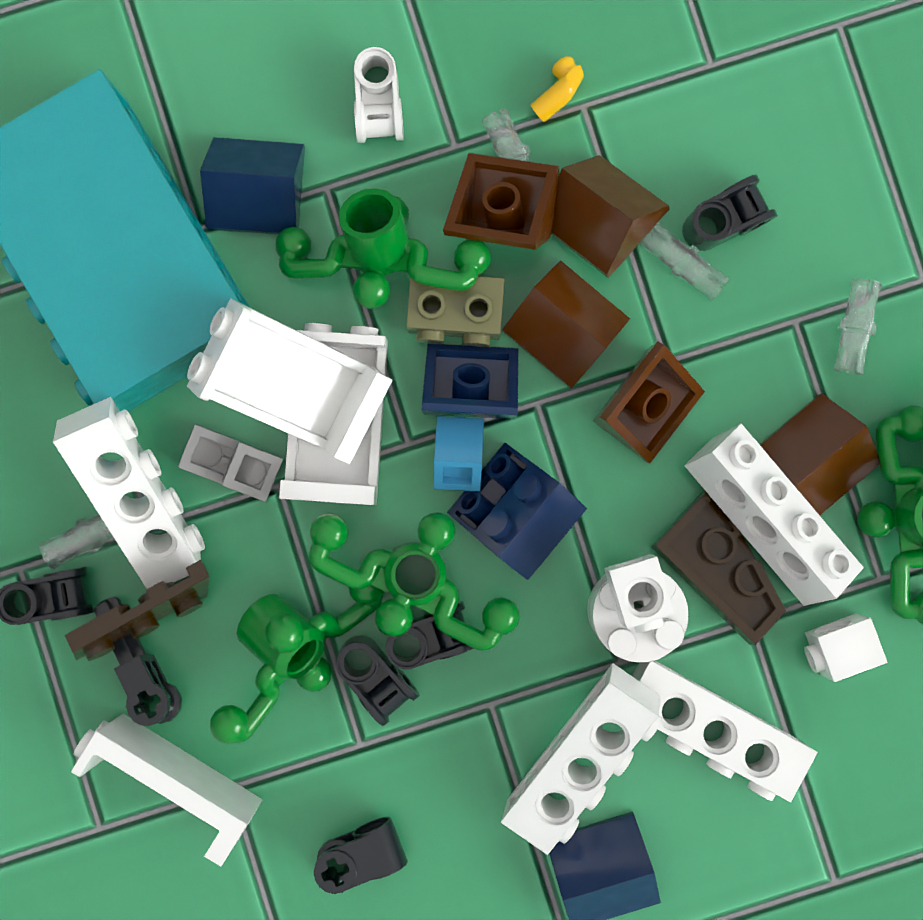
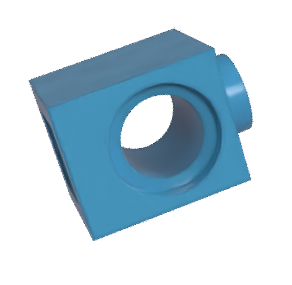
(458, 453)

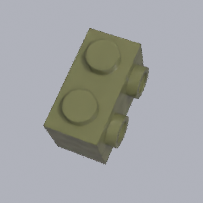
(465, 314)

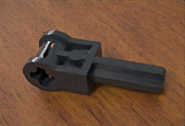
(142, 678)

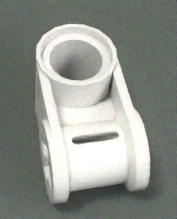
(377, 104)

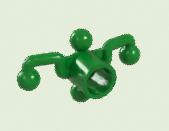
(378, 245)
(906, 516)
(379, 568)
(289, 650)

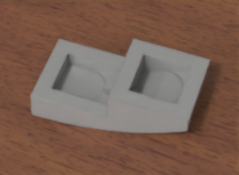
(230, 462)

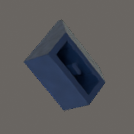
(517, 511)

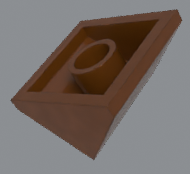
(504, 202)
(603, 213)
(565, 324)
(650, 403)
(823, 452)

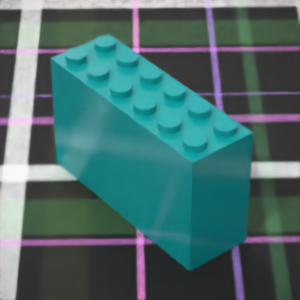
(107, 244)

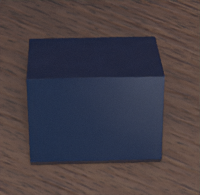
(252, 185)
(471, 381)
(605, 870)

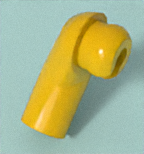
(560, 93)

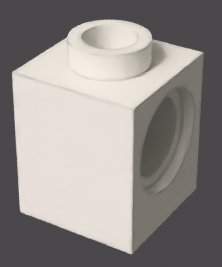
(623, 577)
(844, 648)

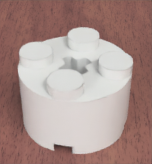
(626, 642)

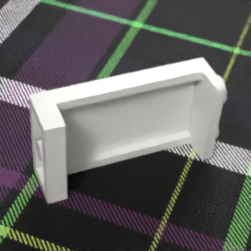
(287, 380)
(314, 472)
(174, 776)

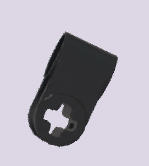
(734, 213)
(52, 597)
(433, 642)
(376, 680)
(368, 855)

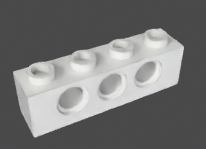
(106, 429)
(774, 516)
(614, 699)
(784, 756)

